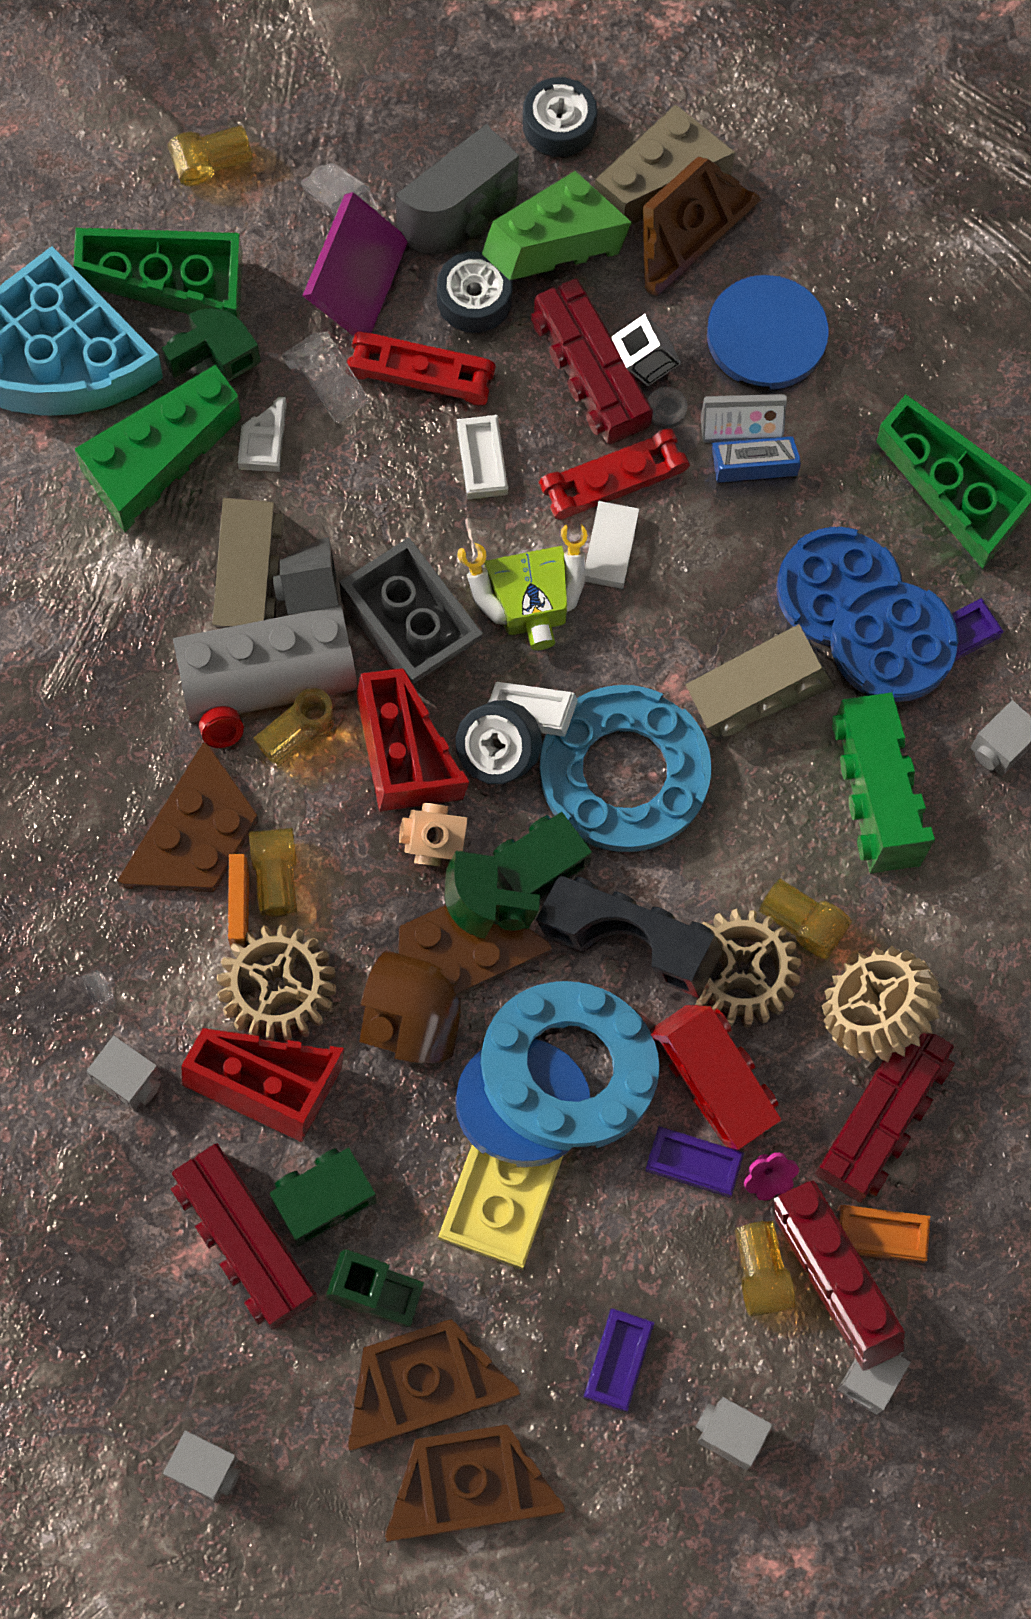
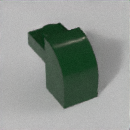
(213, 336)
(477, 902)
(371, 1288)

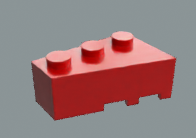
(403, 747)
(717, 1074)
(263, 1078)

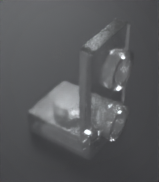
(330, 183)
(328, 375)

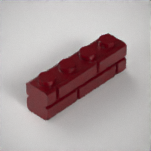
(591, 361)
(882, 1115)
(244, 1237)
(839, 1275)

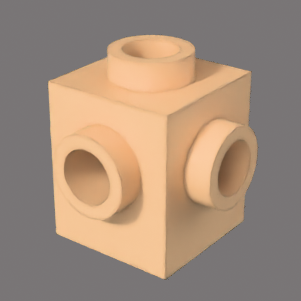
(448, 839)

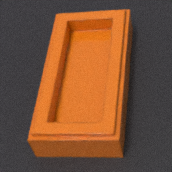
(238, 899)
(886, 1233)

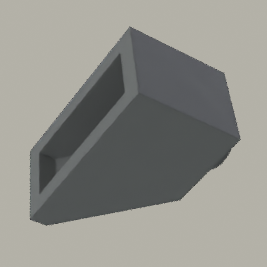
(308, 579)

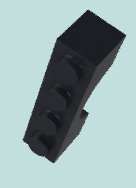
(582, 914)

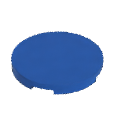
(767, 331)
(824, 572)
(894, 640)
(489, 1133)

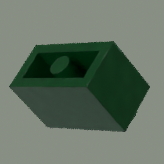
(541, 856)
(322, 1195)

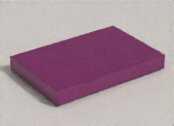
(355, 266)

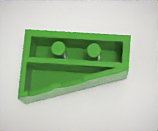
(555, 227)

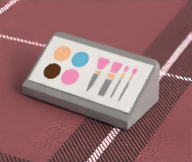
(742, 417)

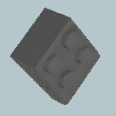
(459, 194)
(408, 611)

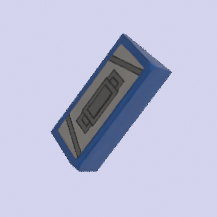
(755, 459)

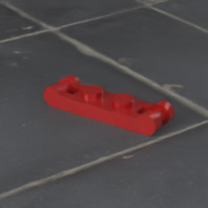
(421, 367)
(614, 475)

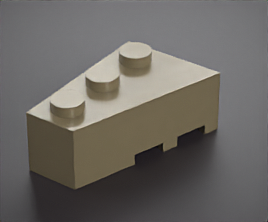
(657, 160)
(247, 562)
(760, 682)

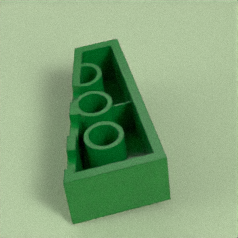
(163, 267)
(157, 444)
(956, 478)
(881, 784)

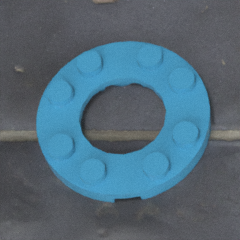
(652, 716)
(560, 1122)

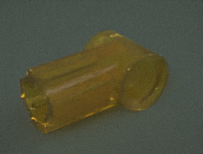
(199, 156)
(293, 730)
(274, 859)
(815, 924)
(765, 1282)

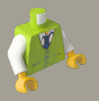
(529, 588)

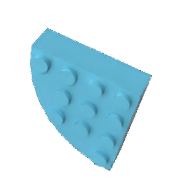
(66, 344)

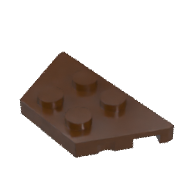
(689, 219)
(193, 831)
(467, 959)
(421, 1383)
(469, 1484)

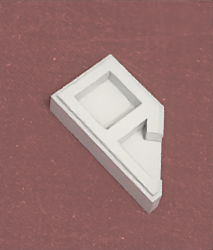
(263, 439)

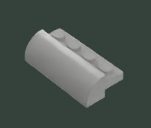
(265, 662)

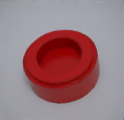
(221, 727)

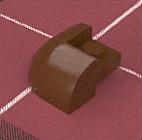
(410, 1009)

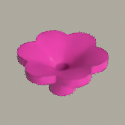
(771, 1175)

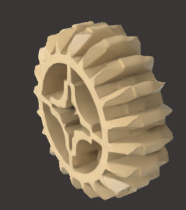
(766, 943)
(259, 975)
(881, 1004)

